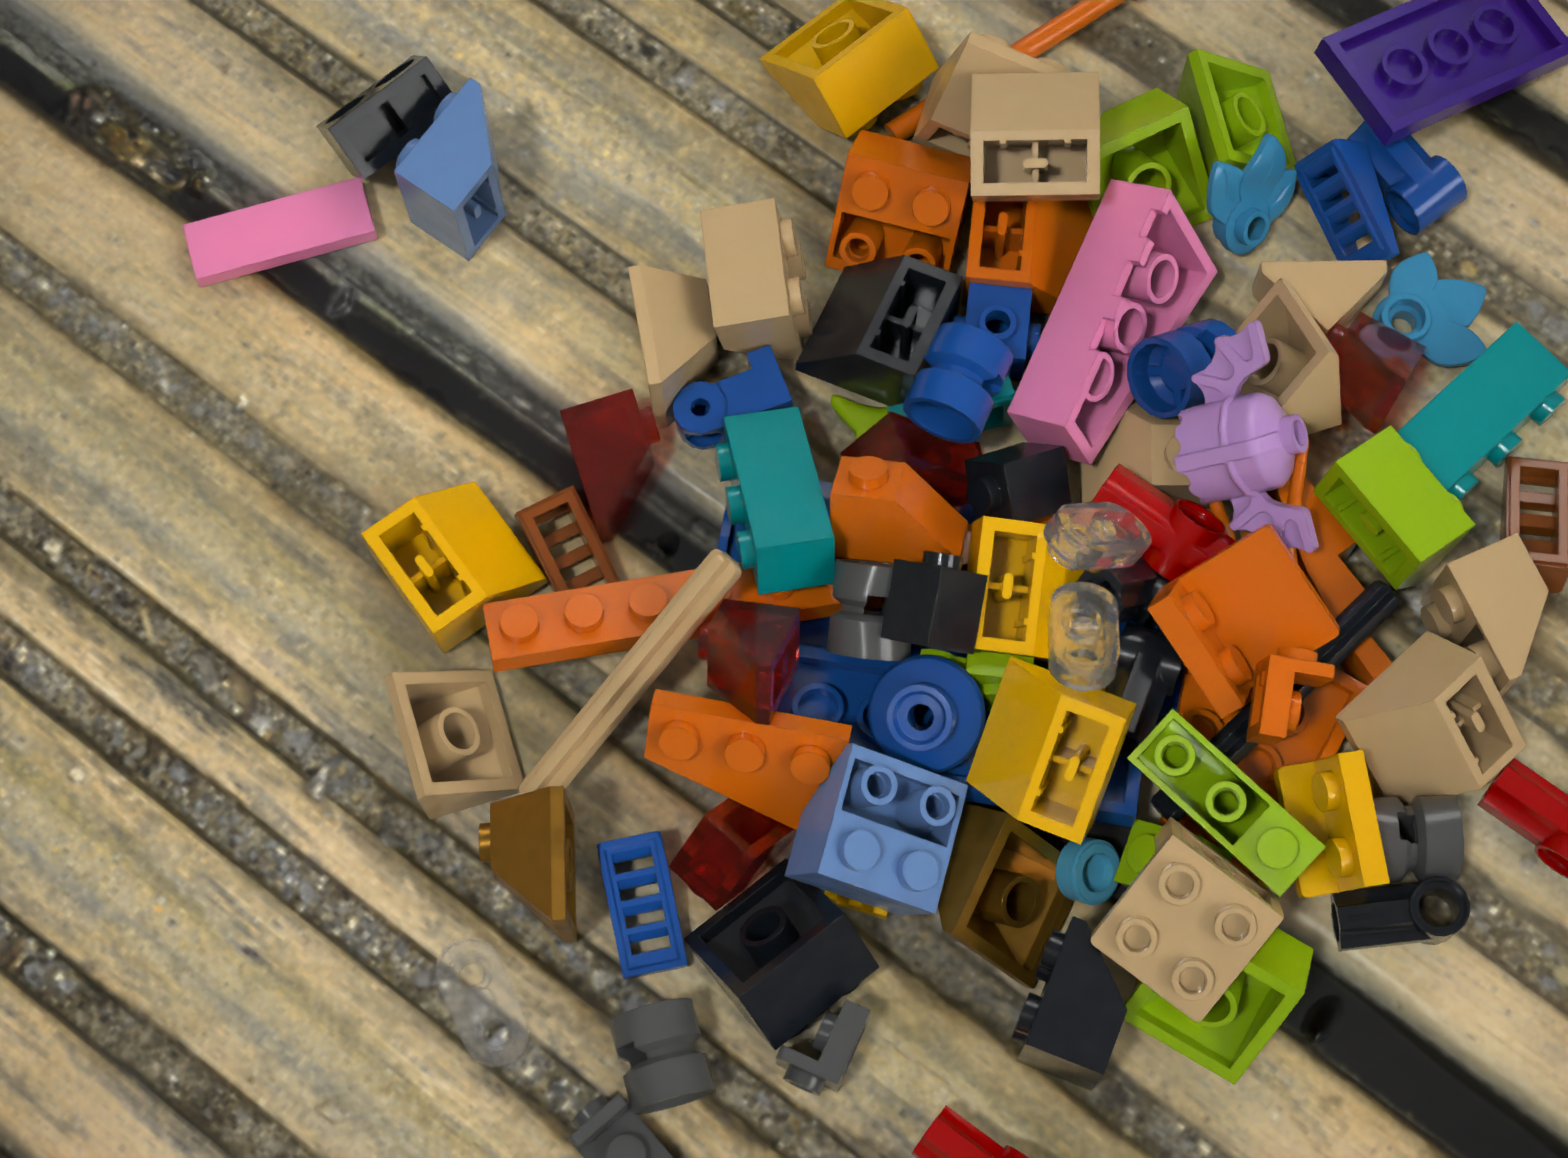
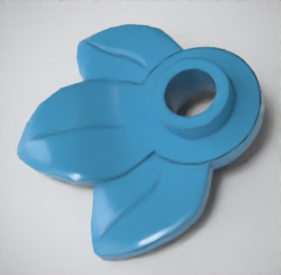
(1249, 199)
(1435, 310)

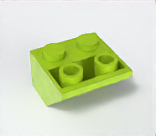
(1394, 508)

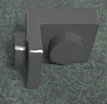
(837, 1041)
(613, 1132)

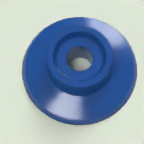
(949, 694)

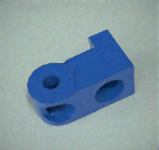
(702, 405)

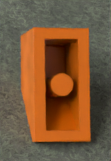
(890, 513)

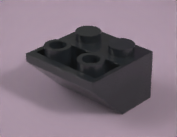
(880, 326)
(1078, 1014)

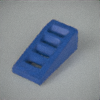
(1328, 173)
(631, 849)

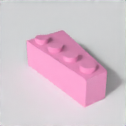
(1128, 283)

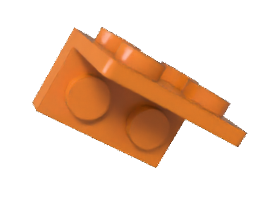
(1239, 612)

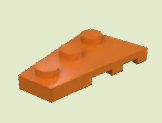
(752, 763)

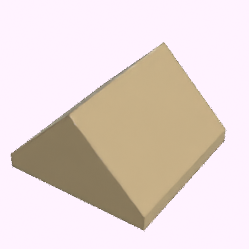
(1301, 363)
(454, 738)

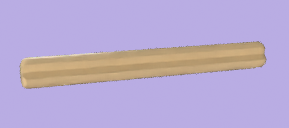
(635, 673)

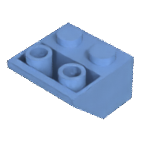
(453, 174)
(879, 832)

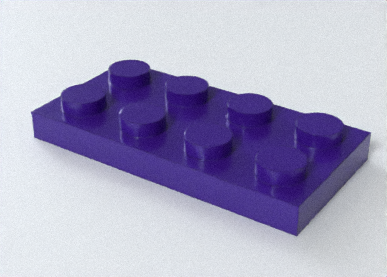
(1439, 59)

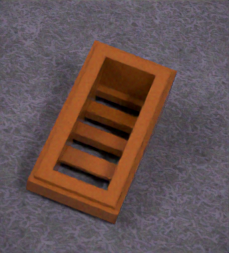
(548, 509)
(1548, 556)

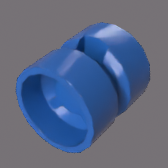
(1163, 367)
(957, 389)

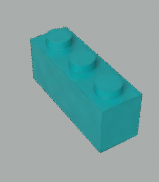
(1485, 409)
(776, 501)

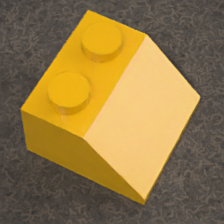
(852, 63)

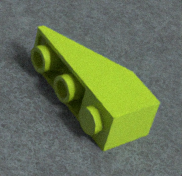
(1226, 803)

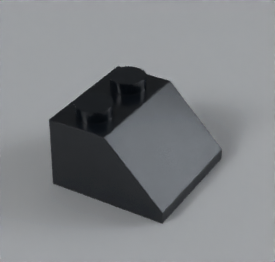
(782, 954)

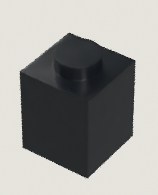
(1018, 482)
(934, 603)

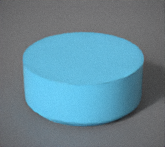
(1087, 871)

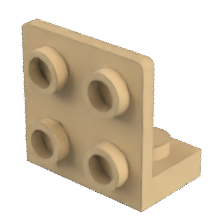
(1188, 922)

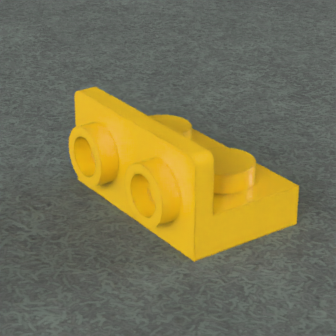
(1338, 808)

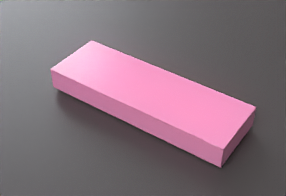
(279, 232)

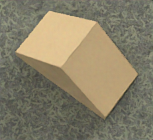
(1328, 289)

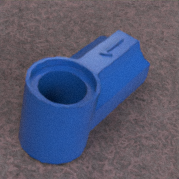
(1414, 184)

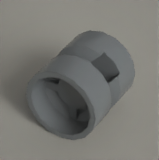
(856, 630)
(1431, 836)
(662, 1055)

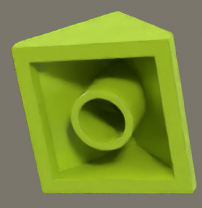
(1231, 108)

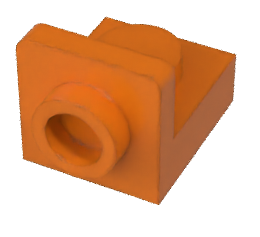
(1273, 701)

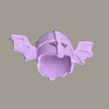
(1243, 442)

